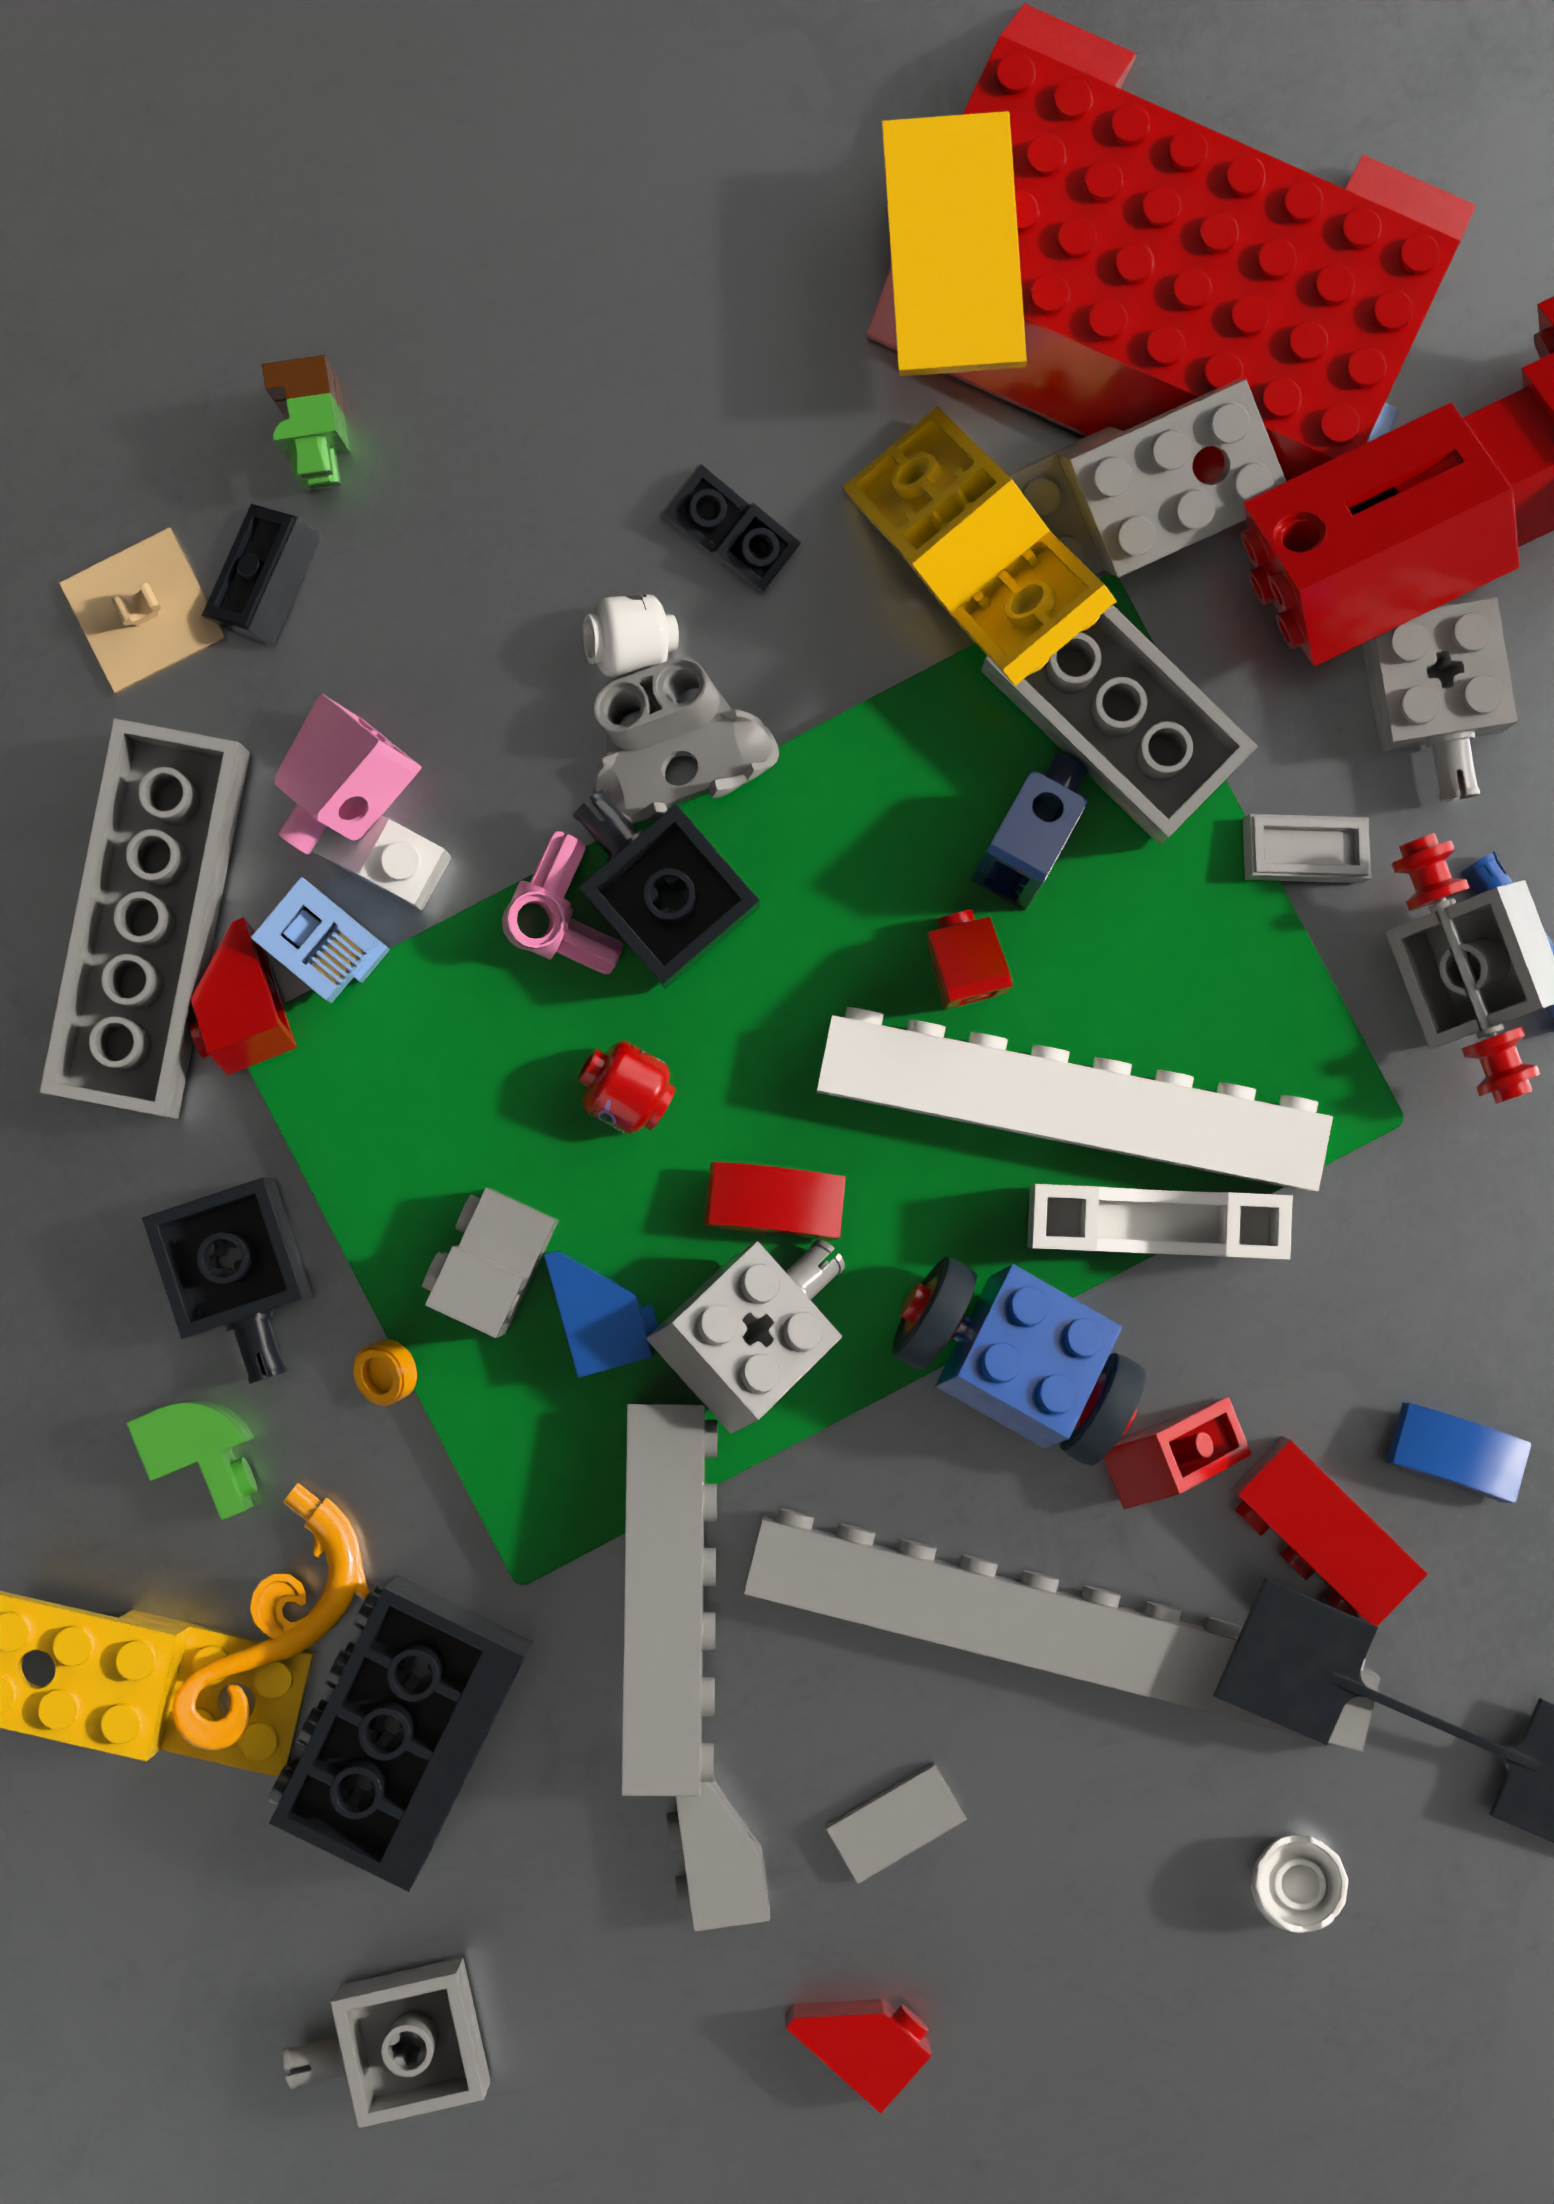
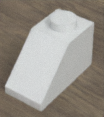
(389, 859)

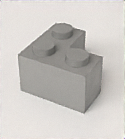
(492, 1265)

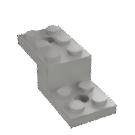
(1133, 491)

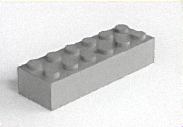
(145, 918)

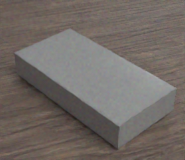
(1306, 848)
(895, 1823)

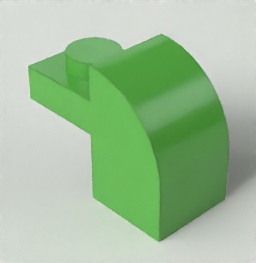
(201, 1434)

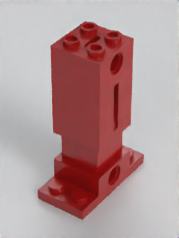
(1408, 516)

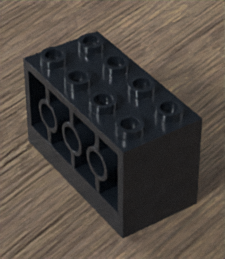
(416, 1770)

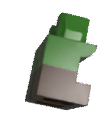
(316, 419)

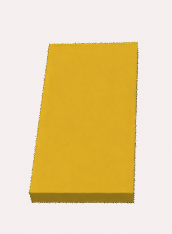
(954, 244)

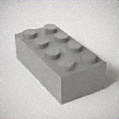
(1131, 722)

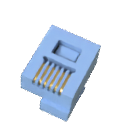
(319, 941)

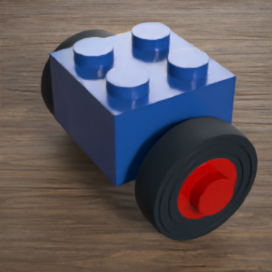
(1024, 1357)

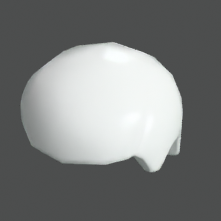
(1299, 1884)

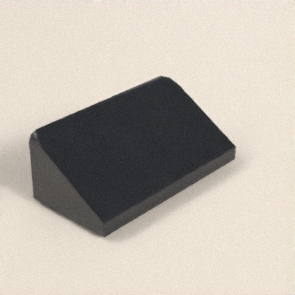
(262, 574)

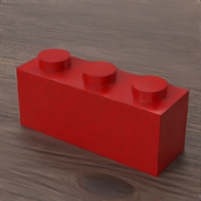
(1326, 1533)

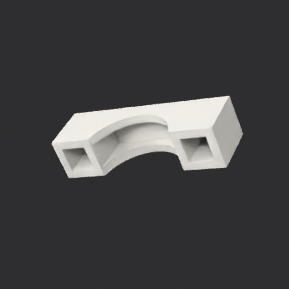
(1160, 1221)

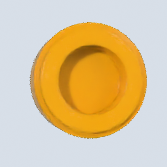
(385, 1372)

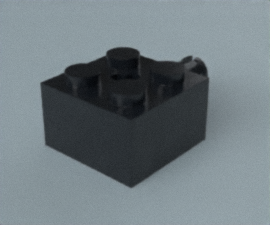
(642, 861)
(212, 1297)

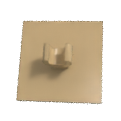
(141, 610)

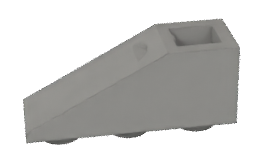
(722, 1862)

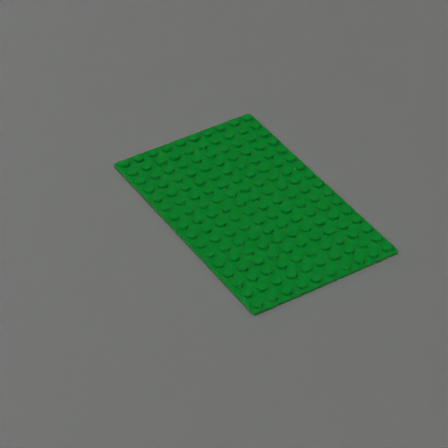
(863, 833)

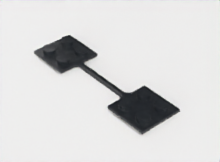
(1304, 1663)

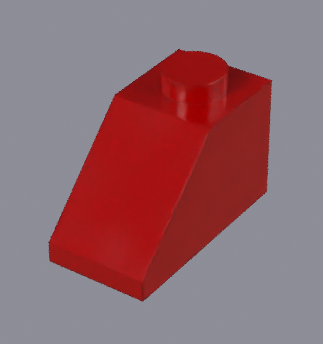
(967, 960)
(239, 1005)
(1176, 1454)
(864, 2044)

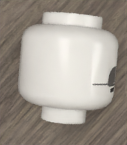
(629, 634)

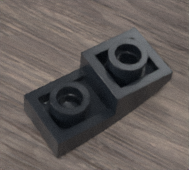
(730, 528)

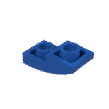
(1458, 1452)

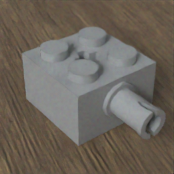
(1420, 711)
(774, 1313)
(385, 2075)

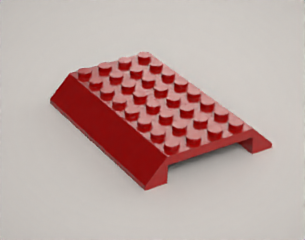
(1195, 261)

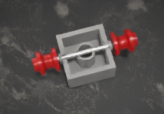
(1472, 964)

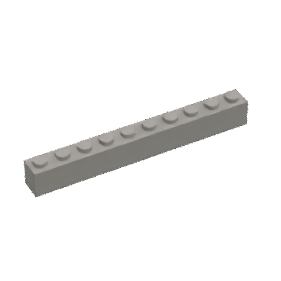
(1009, 1617)

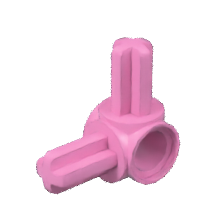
(548, 891)

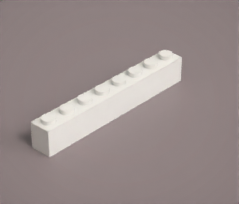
(1074, 1102)

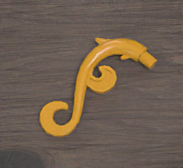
(345, 1577)

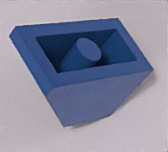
(599, 1316)

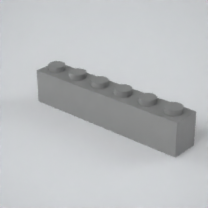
(665, 1600)

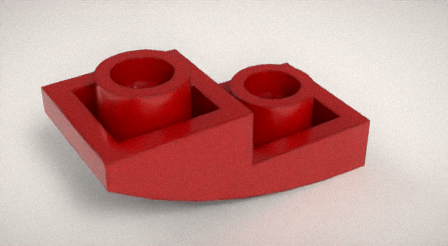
(774, 1200)

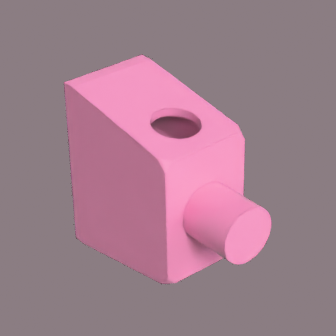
(339, 776)

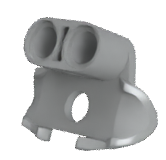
(725, 742)

